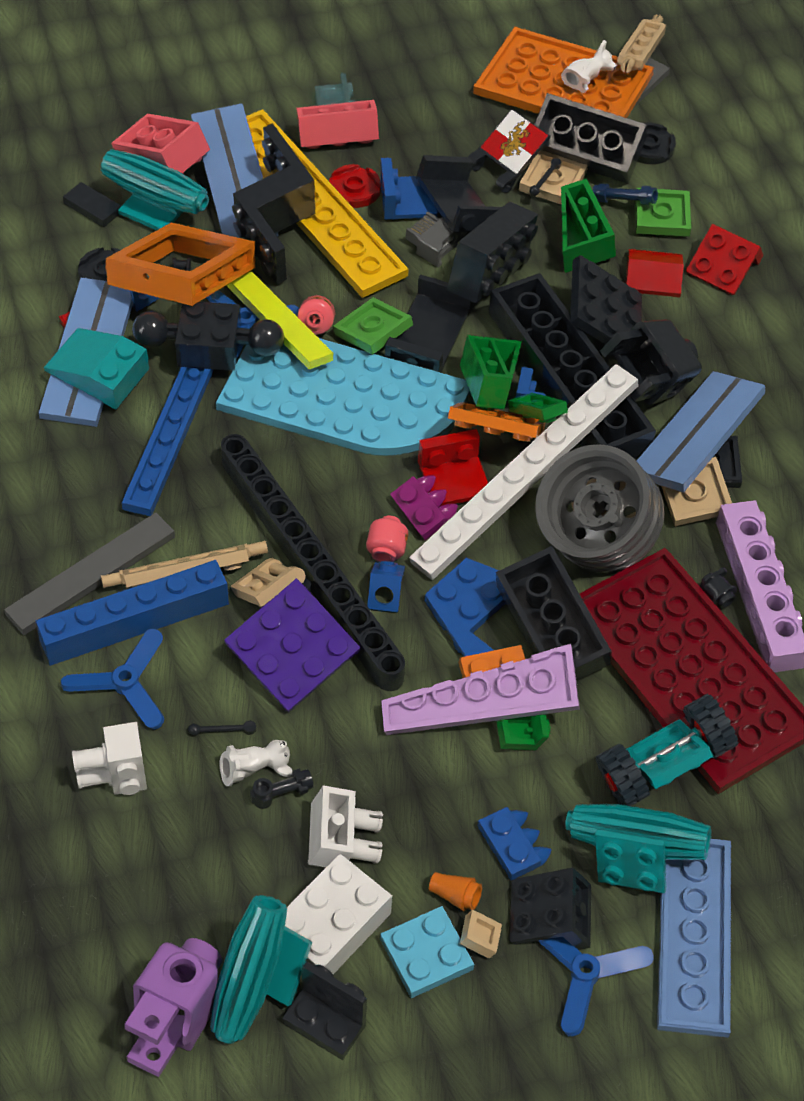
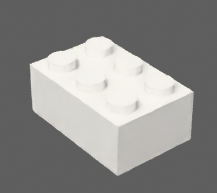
(338, 912)

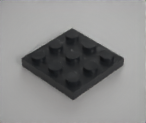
(602, 302)

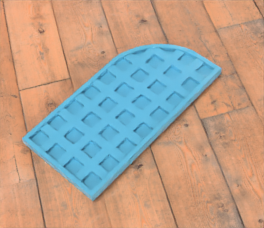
(349, 402)

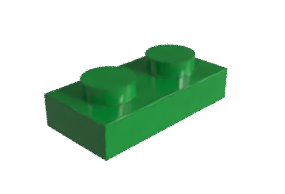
(538, 407)

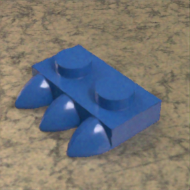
(511, 843)

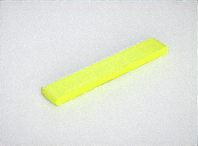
(267, 305)

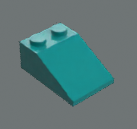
(100, 365)

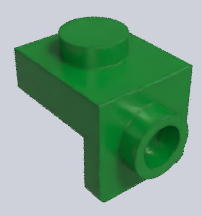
(523, 732)

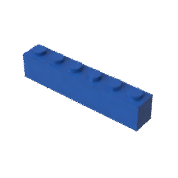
(132, 612)

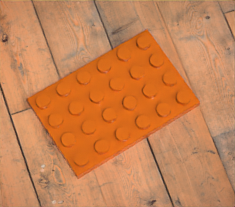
(532, 66)

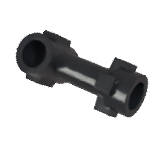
(265, 790)

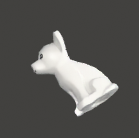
(584, 70)
(241, 763)

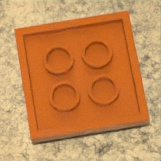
(495, 421)

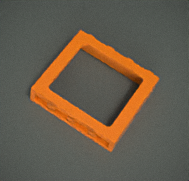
(228, 257)

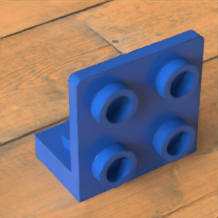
(402, 195)

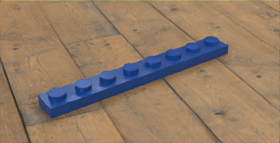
(166, 440)

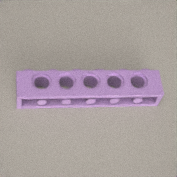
(753, 565)

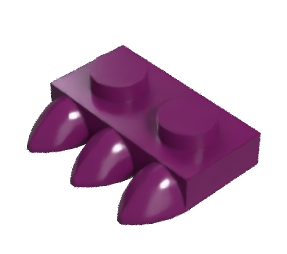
(423, 507)

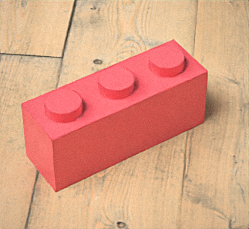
(337, 124)

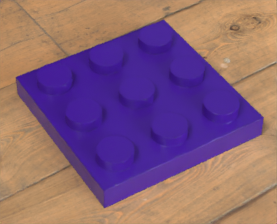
(292, 645)

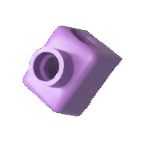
(171, 982)

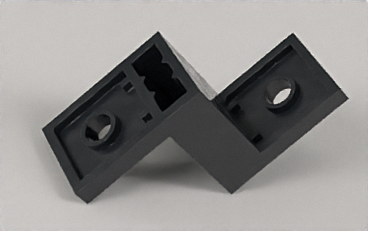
(274, 203)

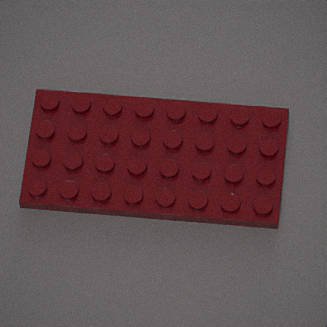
(679, 647)

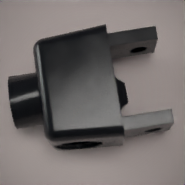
(656, 357)

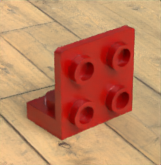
(724, 259)
(454, 464)

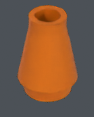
(458, 890)

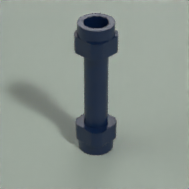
(647, 194)

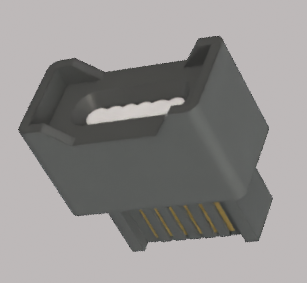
(433, 238)

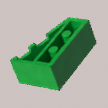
(584, 226)
(489, 369)

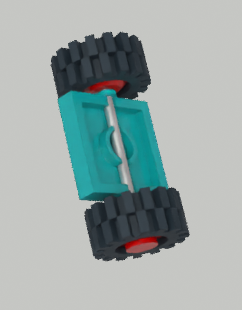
(668, 751)

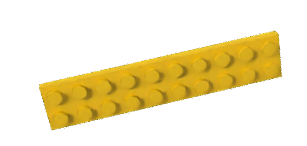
(337, 227)

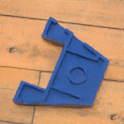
(464, 603)

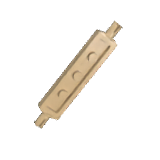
(641, 44)
(228, 558)

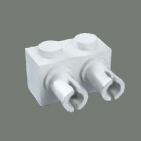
(115, 762)
(333, 826)

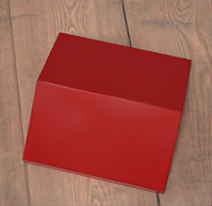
(655, 272)

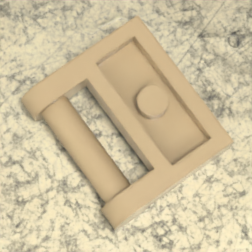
(266, 581)

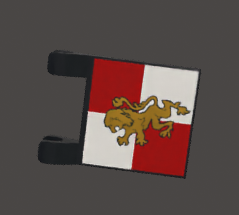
(512, 147)

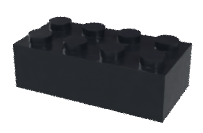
(592, 137)
(492, 252)
(552, 610)

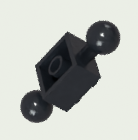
(208, 335)

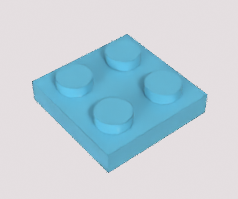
(426, 952)

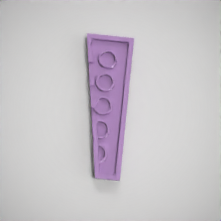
(514, 690)

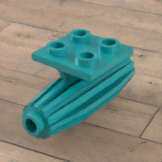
(157, 190)
(637, 842)
(259, 962)

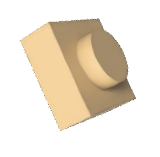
(480, 934)

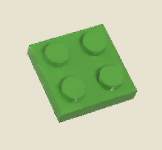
(667, 216)
(372, 325)

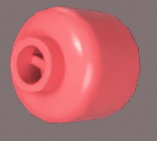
(324, 310)
(387, 539)

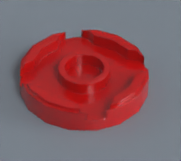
(357, 185)

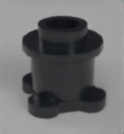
(718, 588)

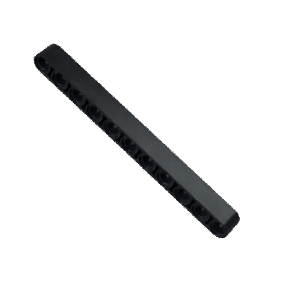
(310, 555)

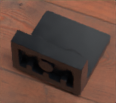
(551, 907)
(327, 1011)

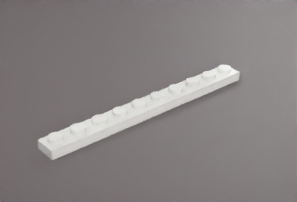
(523, 472)

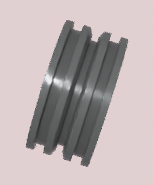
(567, 483)

